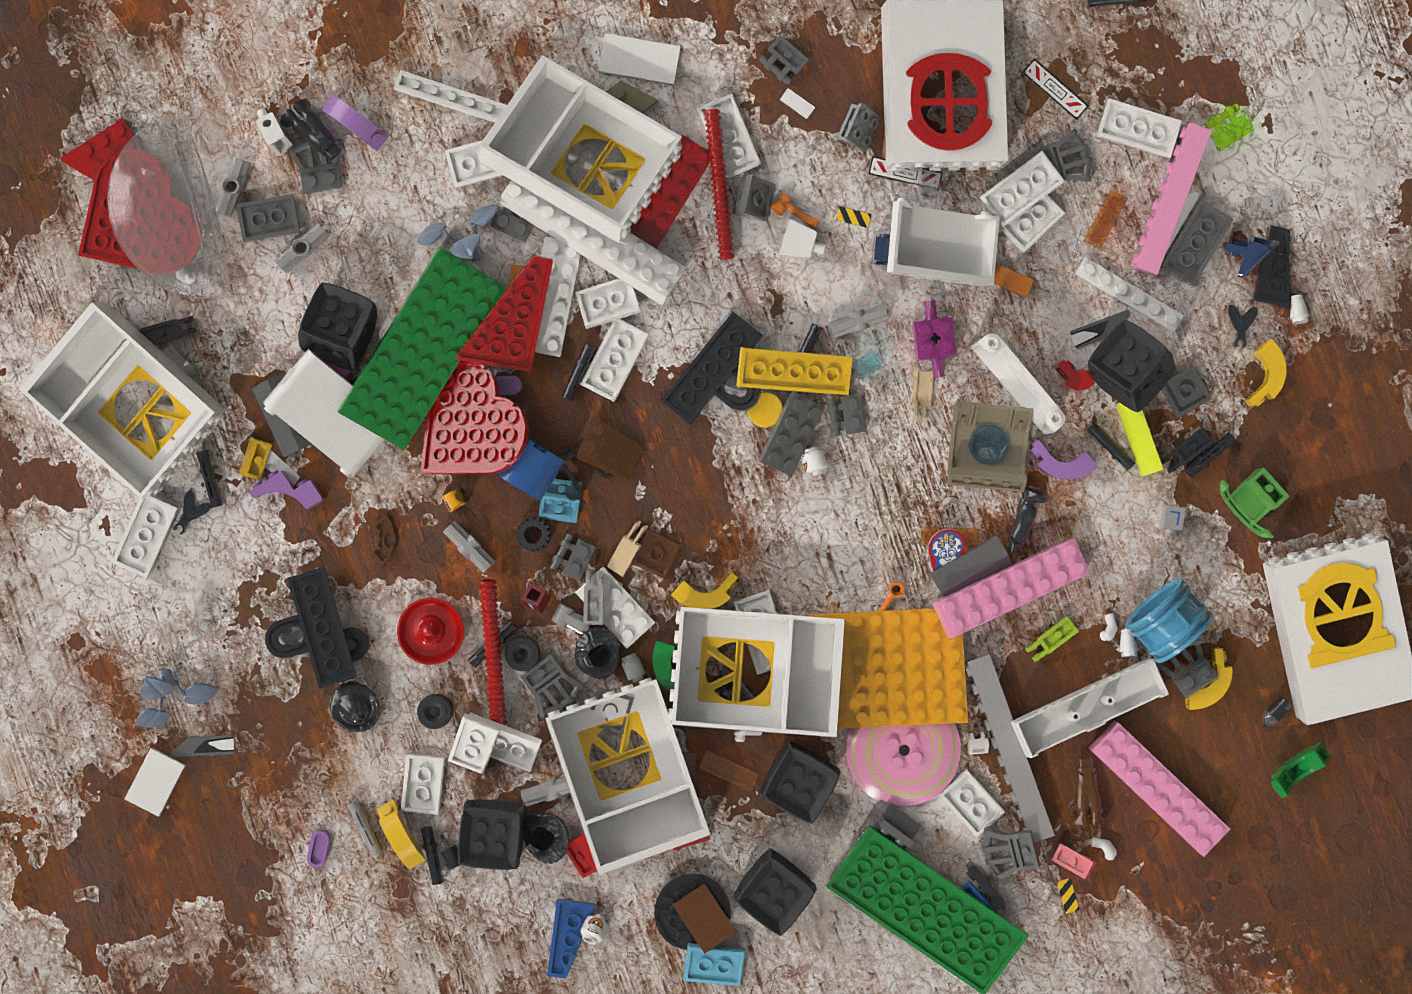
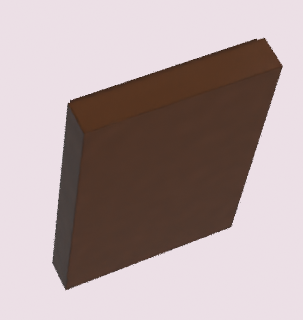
(704, 918)

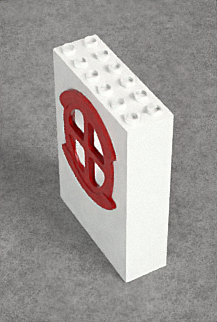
(944, 37)

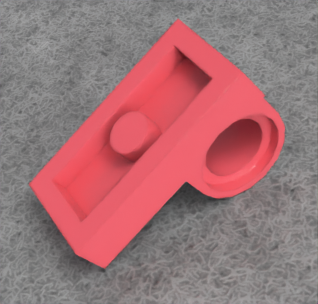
(1074, 861)

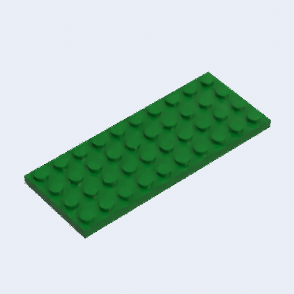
(420, 348)
(927, 910)

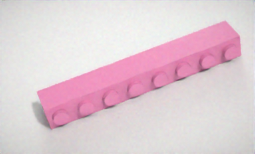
(1171, 199)

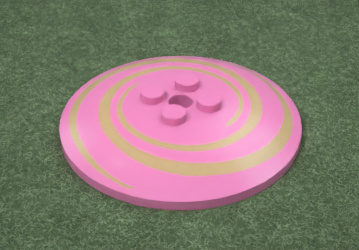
(906, 778)

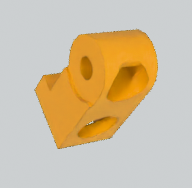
(454, 499)

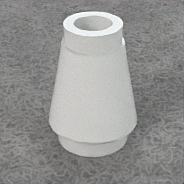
(1298, 311)
(1128, 644)

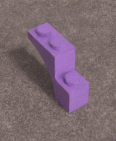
(307, 492)

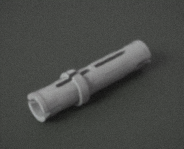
(355, 808)

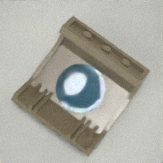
(989, 446)

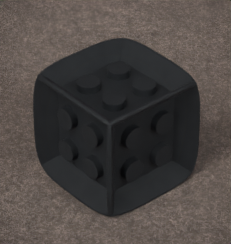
(338, 325)
(1131, 366)
(800, 782)
(491, 834)
(774, 892)

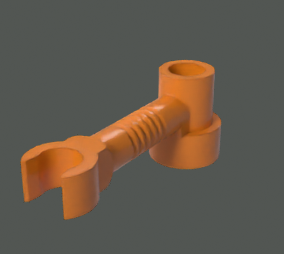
(783, 204)
(891, 595)

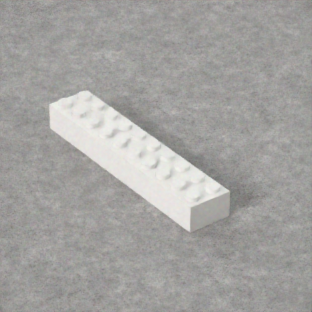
(629, 260)

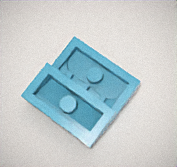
(556, 505)

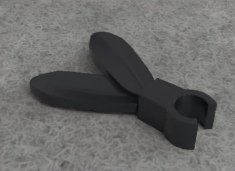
(1241, 325)
(191, 513)

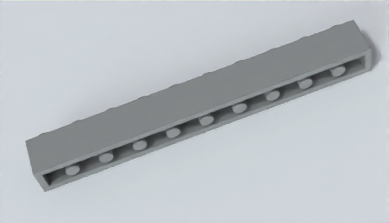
(1011, 754)

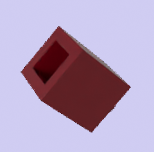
(535, 598)

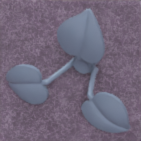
(468, 246)
(164, 684)

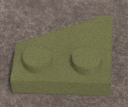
(631, 96)

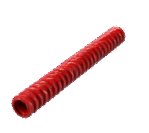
(719, 184)
(492, 651)

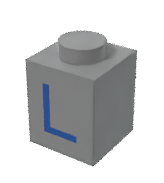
(1172, 518)

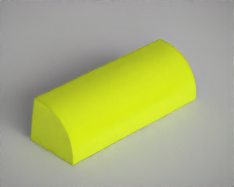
(1140, 440)

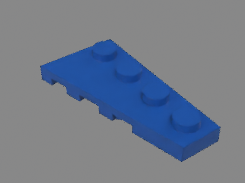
(566, 935)

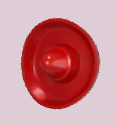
(430, 631)

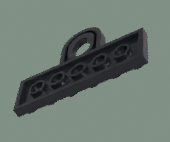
(712, 369)
(320, 627)

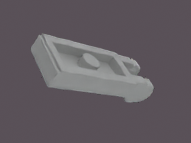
(593, 600)

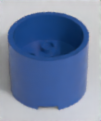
(534, 470)

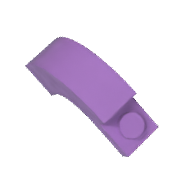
(355, 122)
(1076, 468)

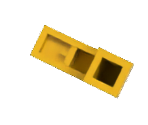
(1275, 372)
(694, 599)
(1214, 691)
(399, 837)

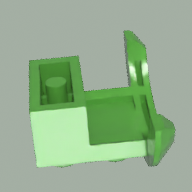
(1254, 499)

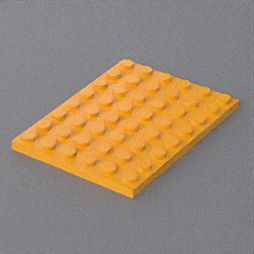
(899, 670)

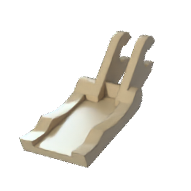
(921, 394)
(626, 550)

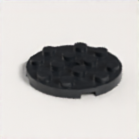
(667, 918)

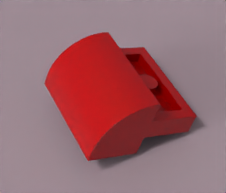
(1073, 380)
(581, 855)

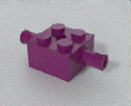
(942, 329)

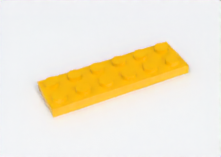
(794, 371)

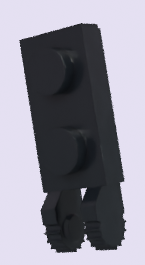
(167, 330)
(1188, 449)
(985, 887)

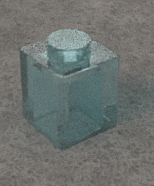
(867, 365)

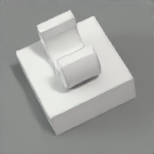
(978, 746)

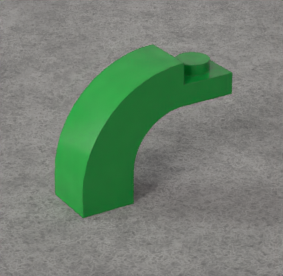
(662, 663)
(1299, 767)

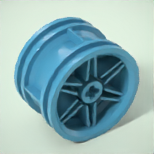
(1169, 620)

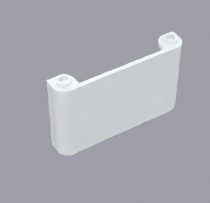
(943, 244)
(1019, 382)
(311, 406)

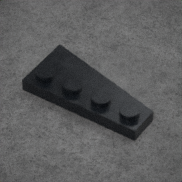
(1272, 280)

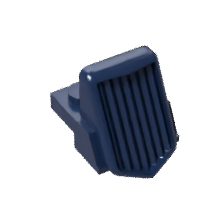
(1253, 252)

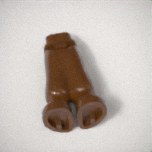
(1087, 795)

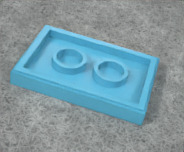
(717, 966)

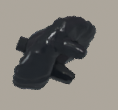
(598, 653)
(355, 707)
(546, 837)

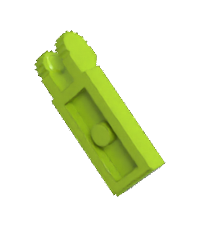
(1053, 637)

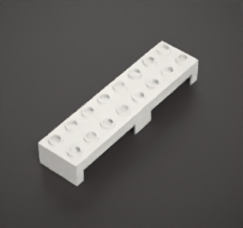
(1089, 707)

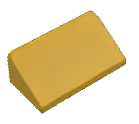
(255, 458)

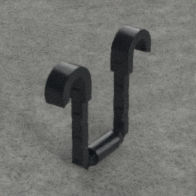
(569, 455)

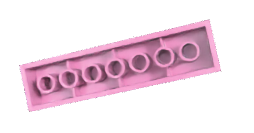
(1011, 588)
(1159, 788)

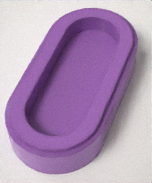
(508, 385)
(318, 848)

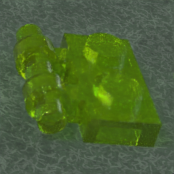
(1231, 132)

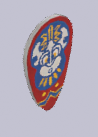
(945, 547)

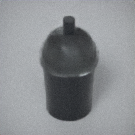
(1275, 712)
(449, 852)

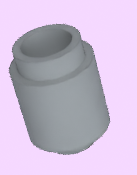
(633, 667)

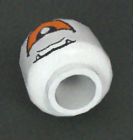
(814, 461)
(594, 929)

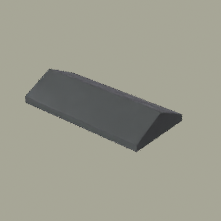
(286, 437)
(971, 567)

